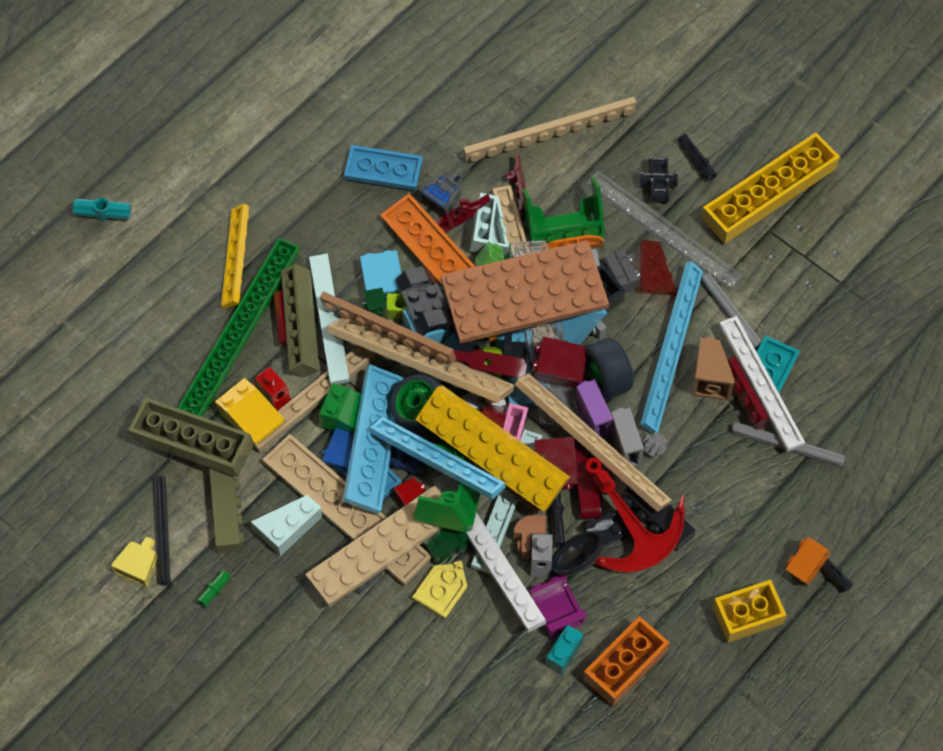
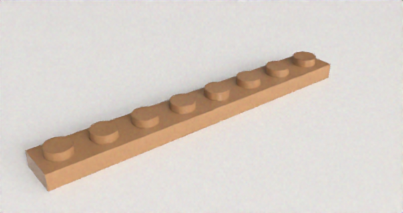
(392, 330)

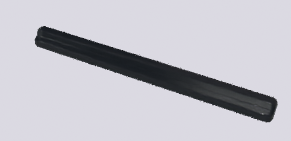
(162, 530)

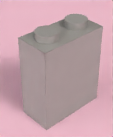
(626, 436)

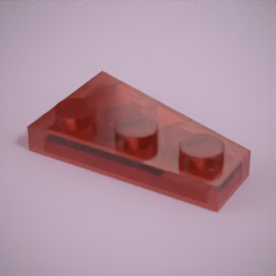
(654, 270)

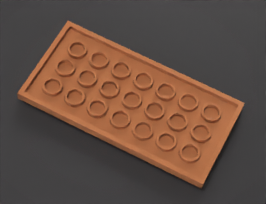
(524, 291)

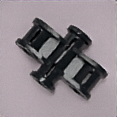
(659, 179)

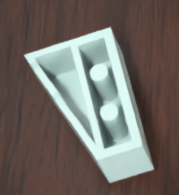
(489, 226)
(287, 524)

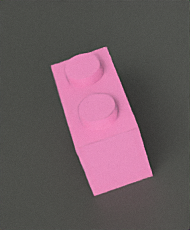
(515, 420)

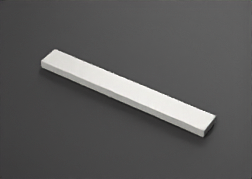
(762, 384)

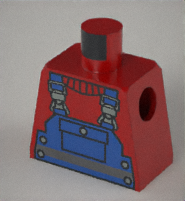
(272, 385)

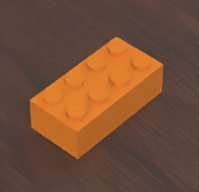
(626, 661)

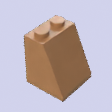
(712, 371)

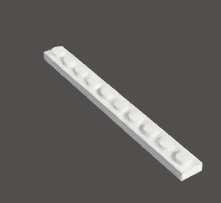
(498, 565)

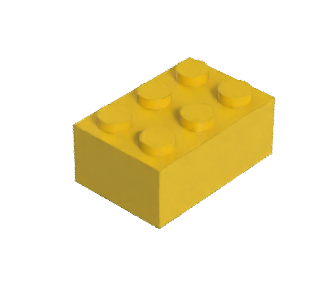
(749, 611)

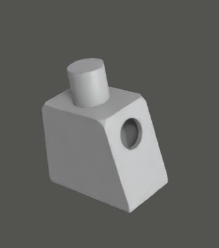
(541, 552)

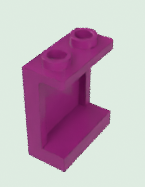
(557, 606)

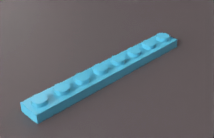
(437, 458)

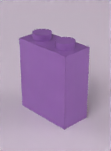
(594, 408)

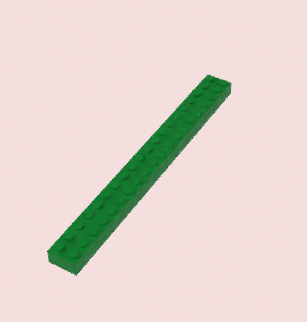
(239, 329)

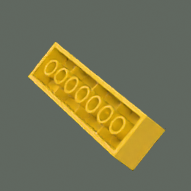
(770, 187)
(492, 448)

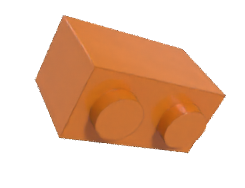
(807, 560)

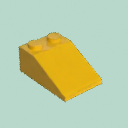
(249, 411)

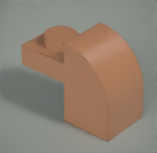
(523, 532)

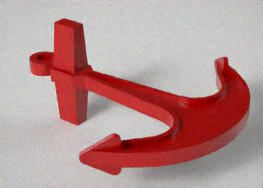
(649, 548)

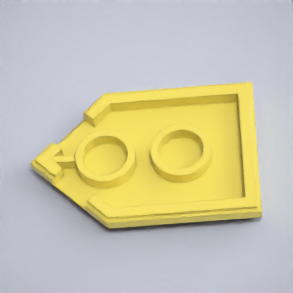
(442, 588)

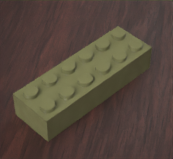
(191, 437)

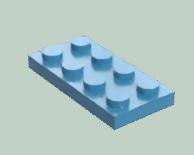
(383, 167)

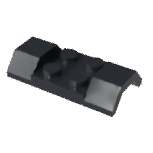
(424, 300)

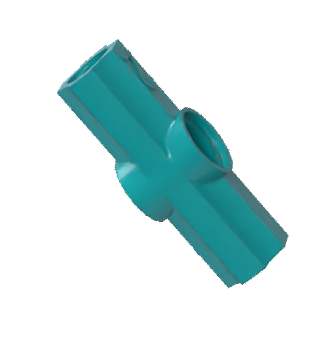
(92, 208)

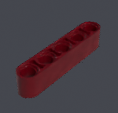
(586, 488)

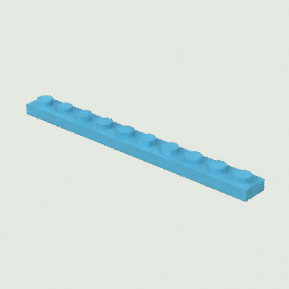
(671, 348)

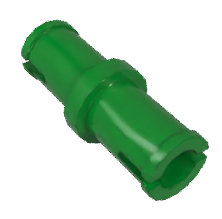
(213, 589)

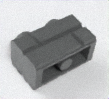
(621, 268)

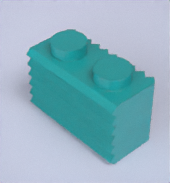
(564, 649)

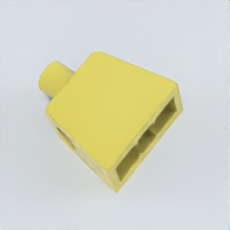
(137, 562)

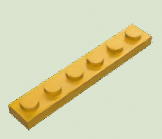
(235, 256)

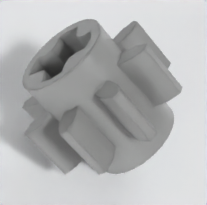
(654, 444)

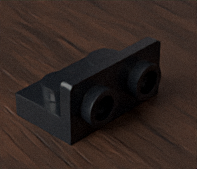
(609, 526)

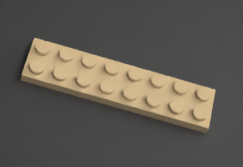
(372, 552)

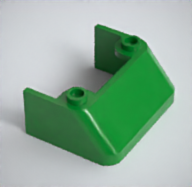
(586, 222)
(453, 509)

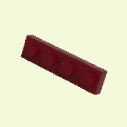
(747, 396)

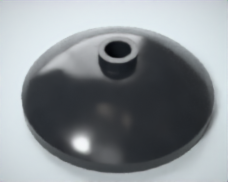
(578, 554)

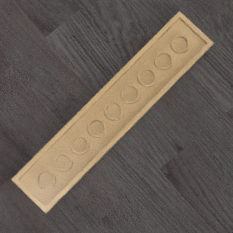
(457, 373)
(314, 478)

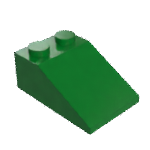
(340, 409)

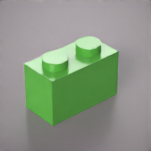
(489, 254)

